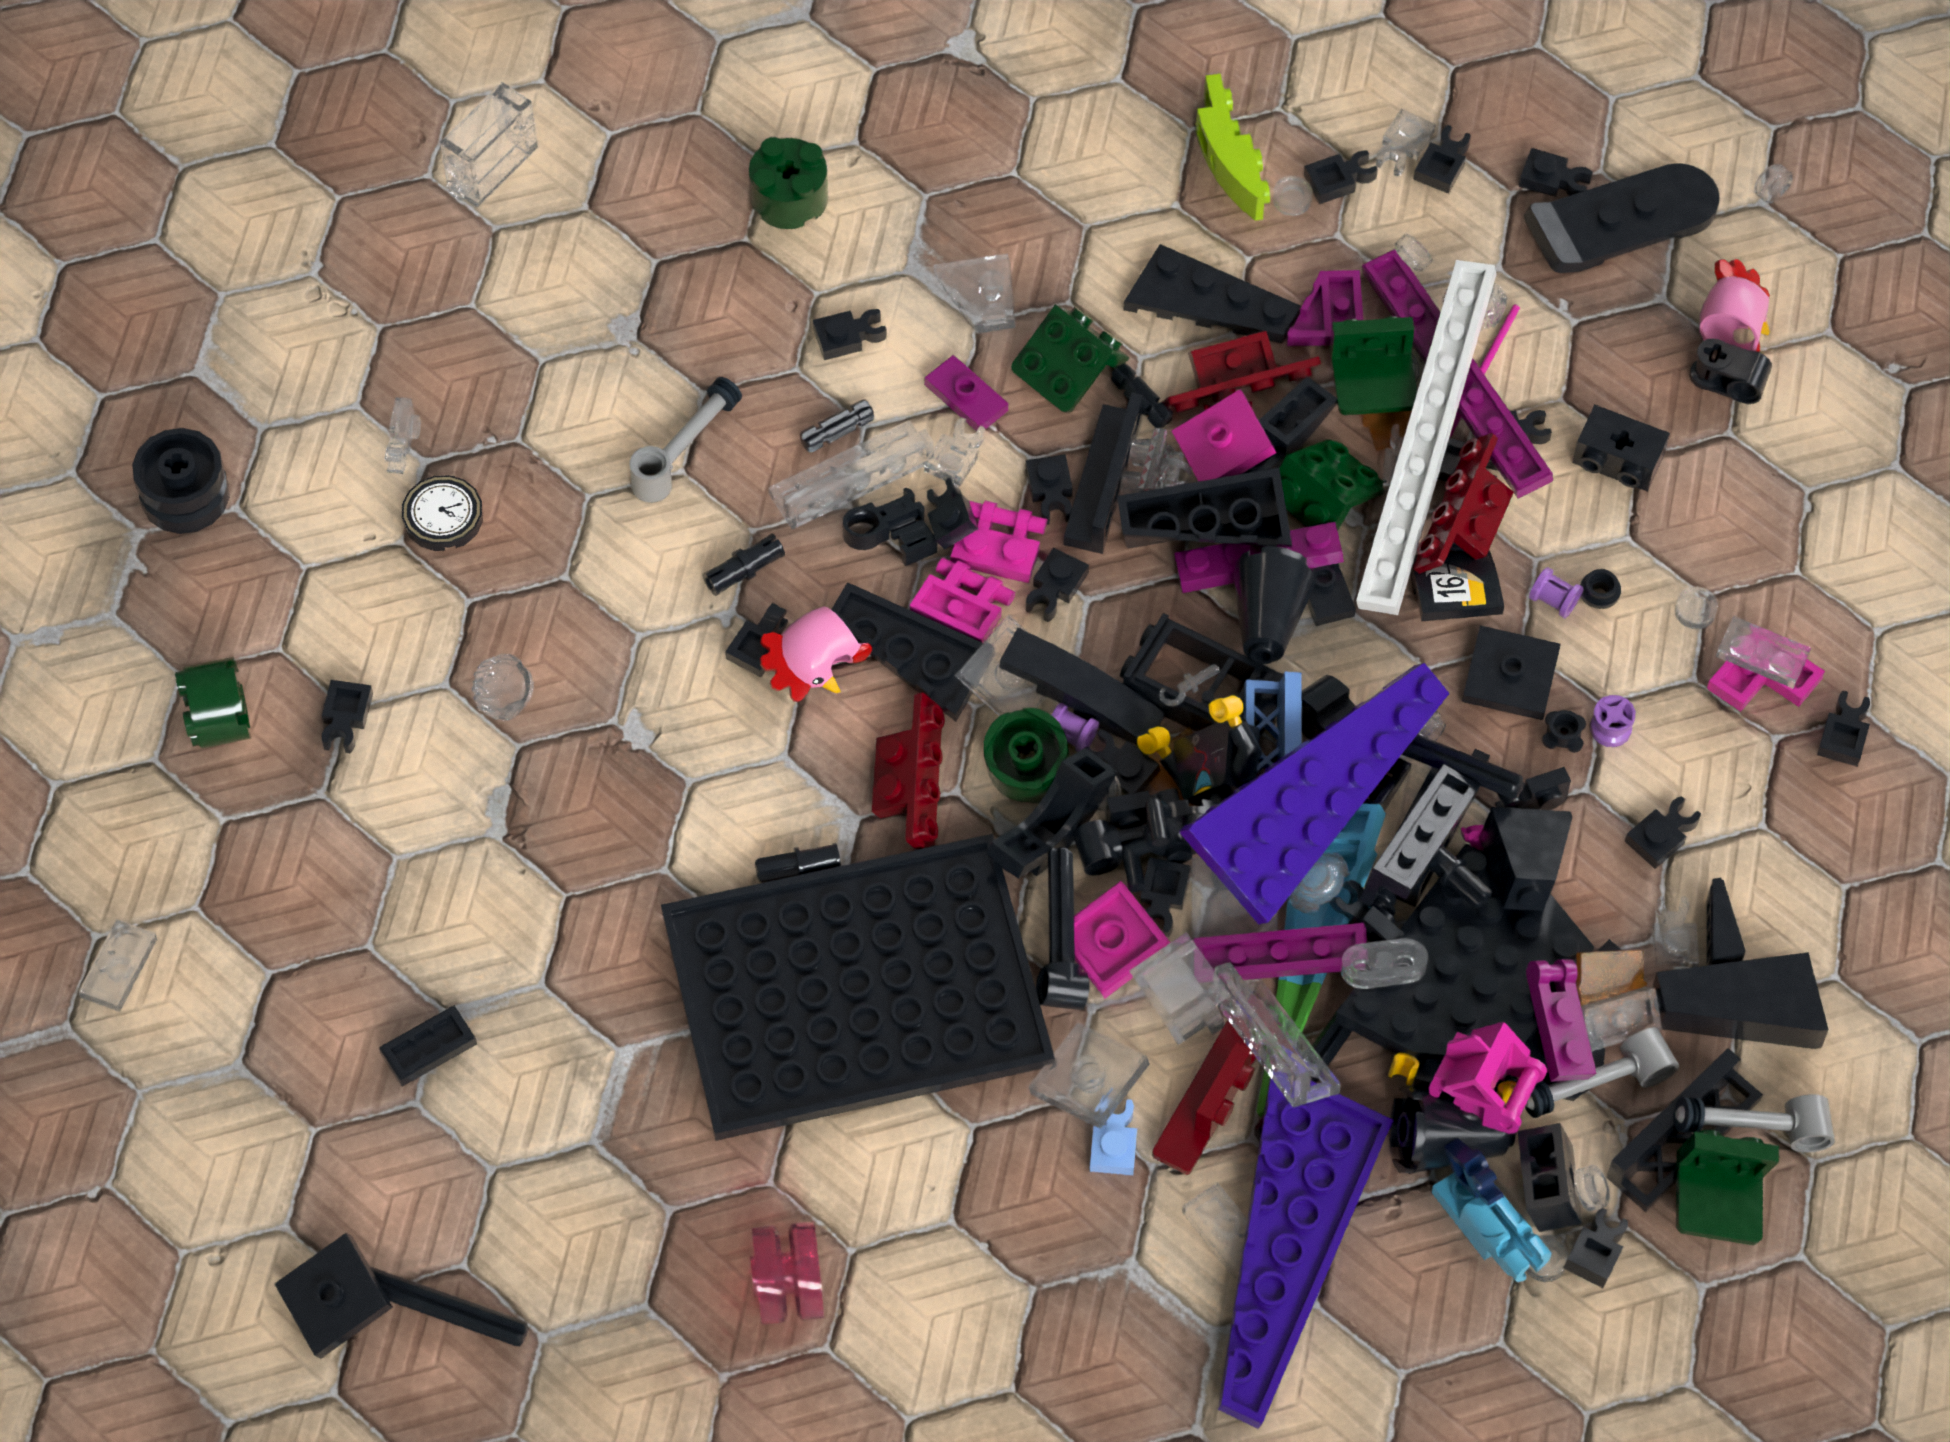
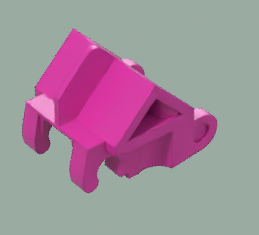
(1475, 1066)

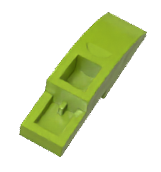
(1228, 153)

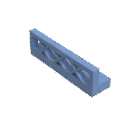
(1287, 713)

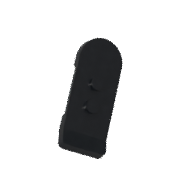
(1623, 216)

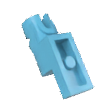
(1493, 1229)

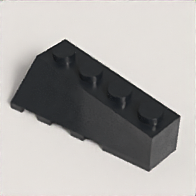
(1217, 510)

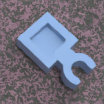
(1115, 1144)

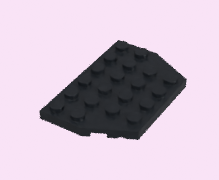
(1471, 971)

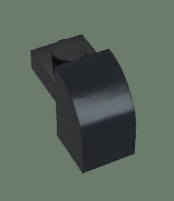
(1322, 704)

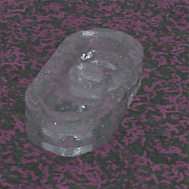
(1382, 963)

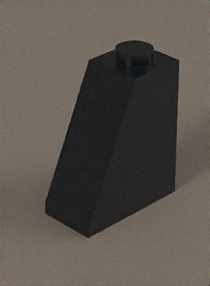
(1524, 853)

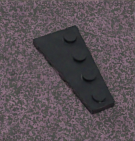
(1198, 292)
(910, 646)

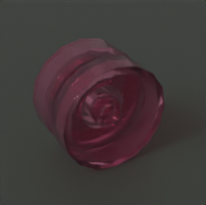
(787, 1273)

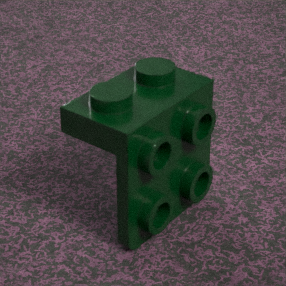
(1066, 357)
(1373, 365)
(1325, 483)
(1722, 1186)

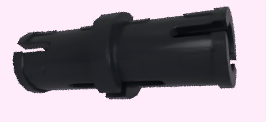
(743, 564)

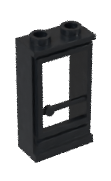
(1191, 712)

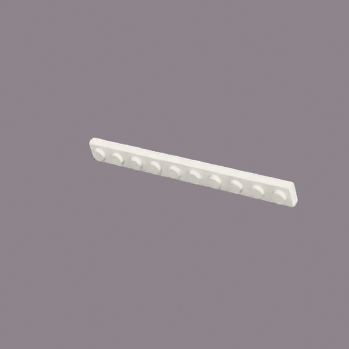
(1426, 438)

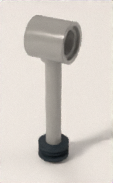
(653, 488)
(1644, 1057)
(1805, 1120)

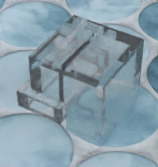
(1182, 989)

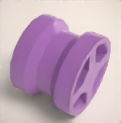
(1608, 711)

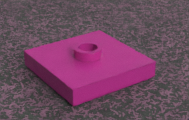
(1224, 439)
(1114, 938)

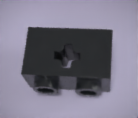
(1620, 448)
(1549, 1177)

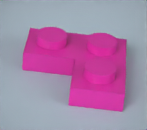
(1740, 685)

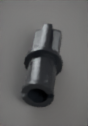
(797, 863)
(1460, 878)

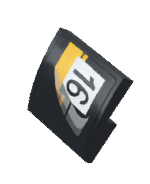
(1458, 588)

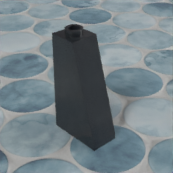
(1746, 1000)

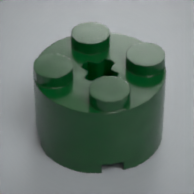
(788, 182)
(215, 703)
(1020, 733)

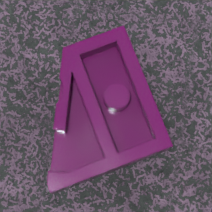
(1333, 298)

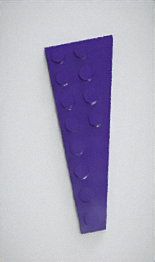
(1290, 814)
(1301, 1201)

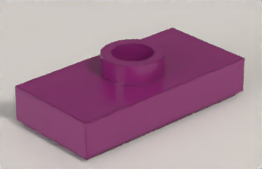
(966, 393)

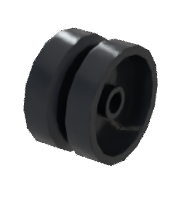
(181, 480)

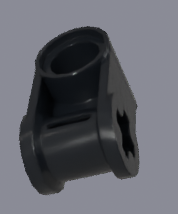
(1733, 372)

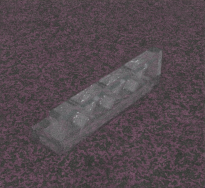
(854, 480)
(1271, 1045)

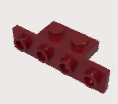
(1236, 365)
(1468, 510)
(909, 773)
(1206, 1101)

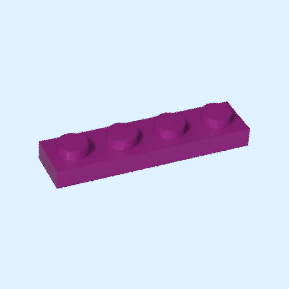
(1216, 563)
(1283, 951)

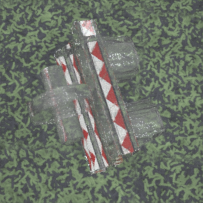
(1160, 464)

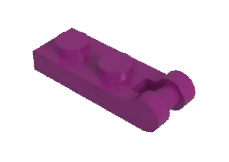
(1560, 1020)

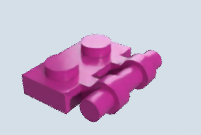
(1001, 552)
(957, 608)

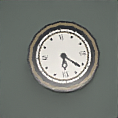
(442, 512)

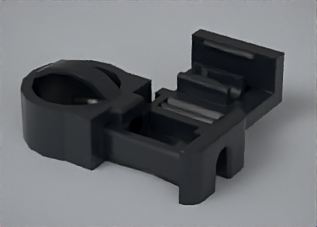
(901, 518)

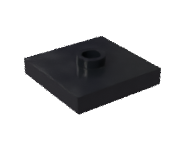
(1511, 672)
(333, 1295)

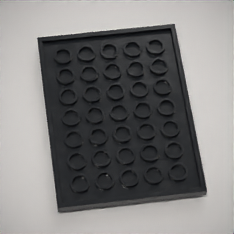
(855, 987)

